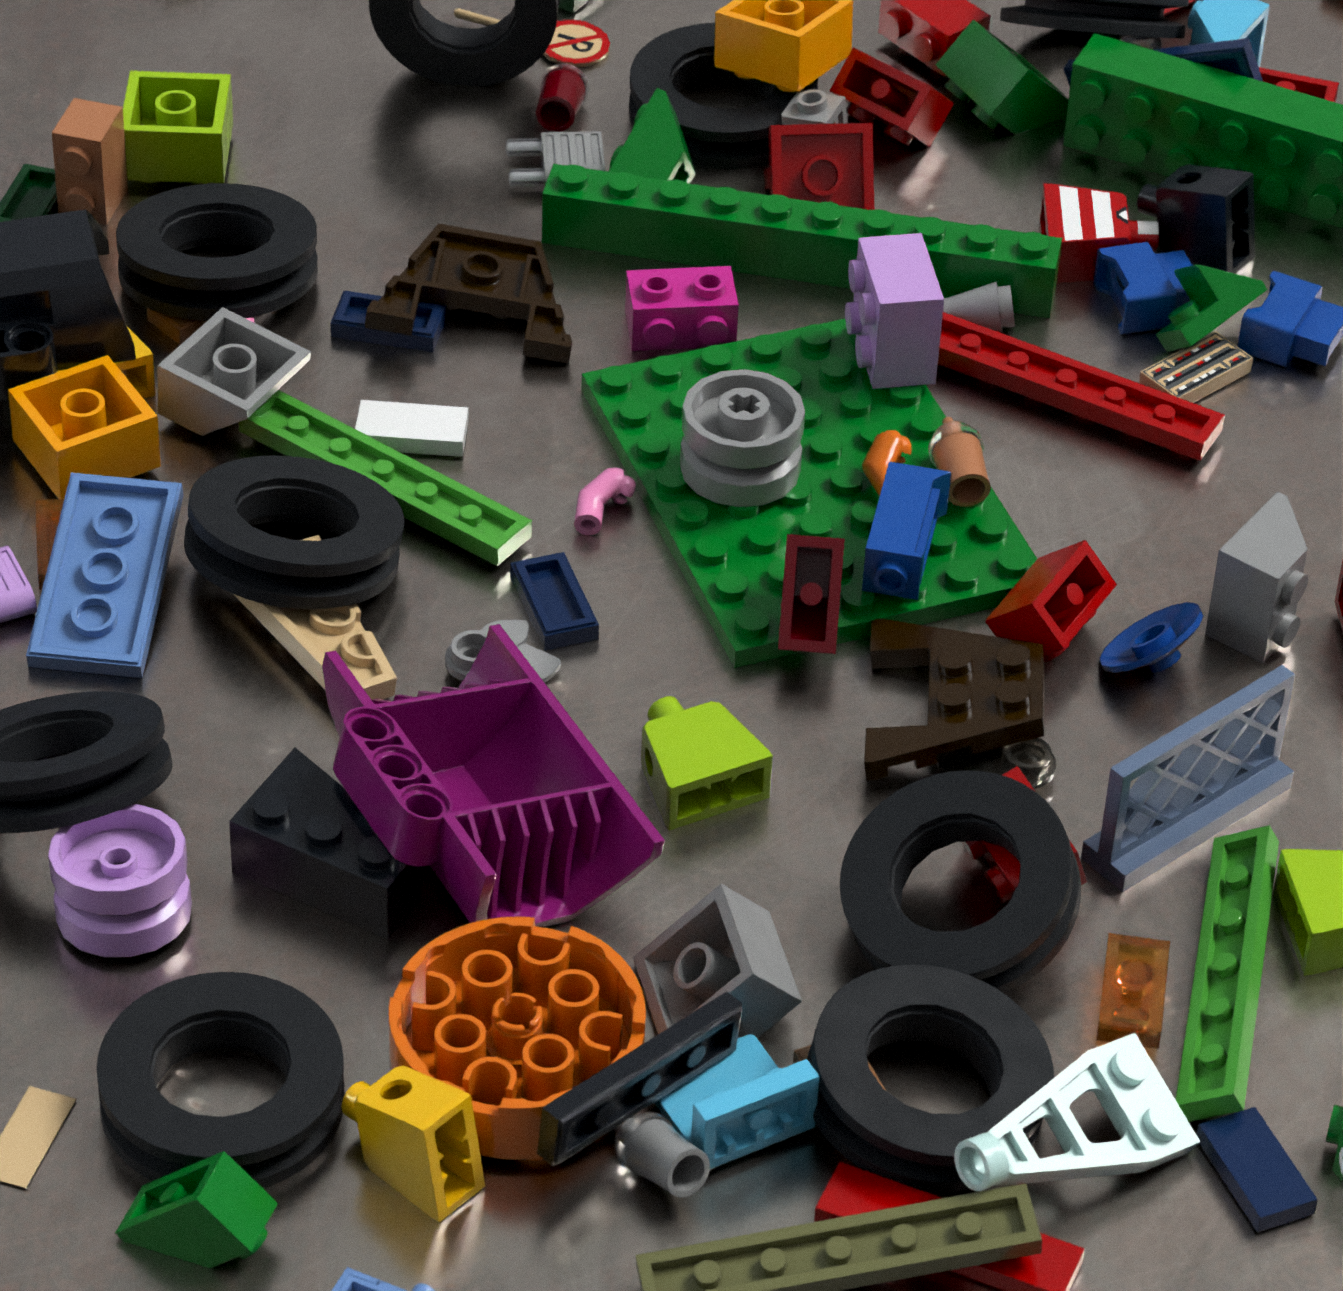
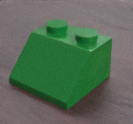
(1000, 82)

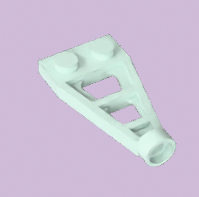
(1132, 1097)

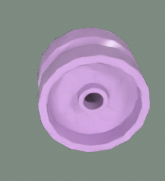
(121, 882)

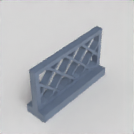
(1221, 789)

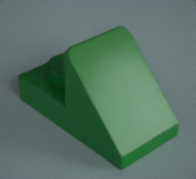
(1213, 298)

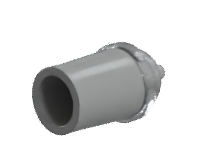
(655, 1150)

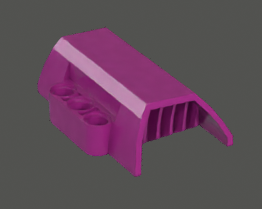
(490, 789)

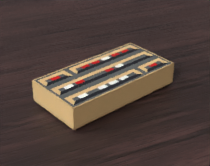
(1198, 369)

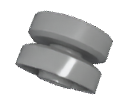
(742, 438)

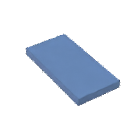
(105, 575)

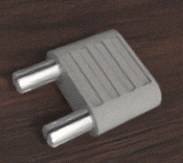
(561, 148)

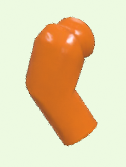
(885, 448)

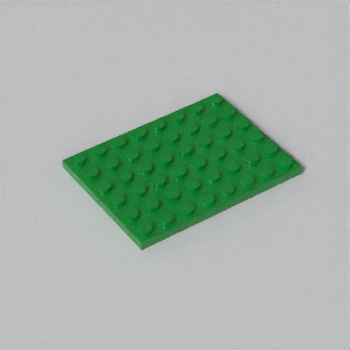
(738, 553)

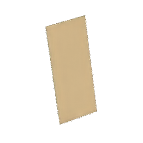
(31, 1134)

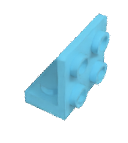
(743, 1103)

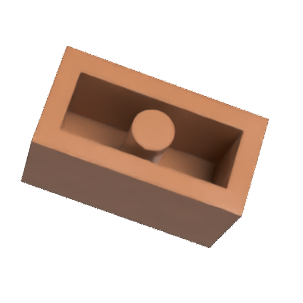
(90, 159)

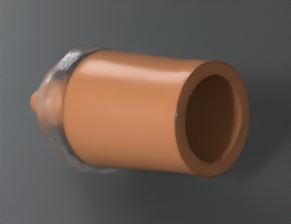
(960, 450)

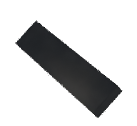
(639, 1079)

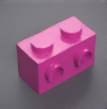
(681, 308)

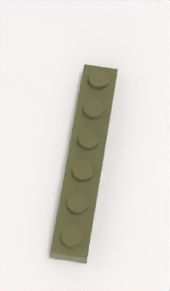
(855, 1247)

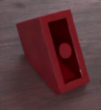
(811, 594)

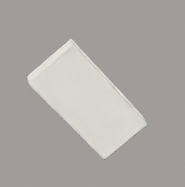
(415, 426)

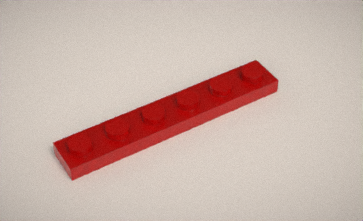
(1078, 388)

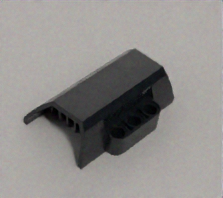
(55, 298)

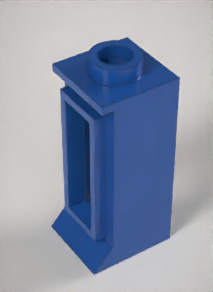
(904, 529)

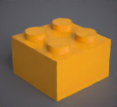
(783, 39)
(84, 424)

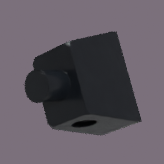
(1205, 215)

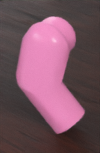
(592, 498)

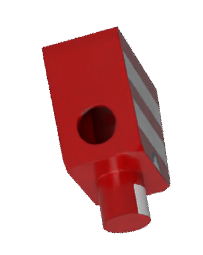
(1086, 222)

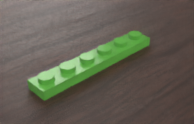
(422, 493)
(1228, 975)

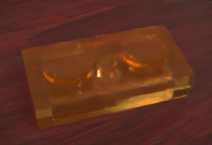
(1133, 989)

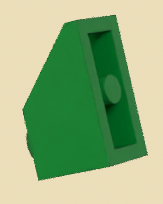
(200, 1213)

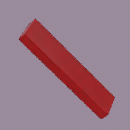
(860, 1191)

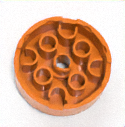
(514, 1021)

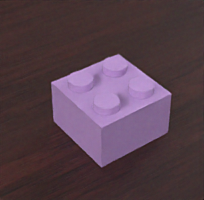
(895, 310)

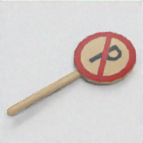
(572, 41)

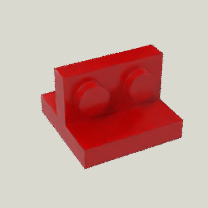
(822, 163)

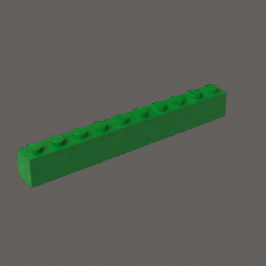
(782, 234)

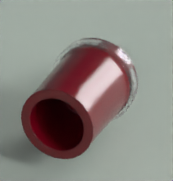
(561, 95)

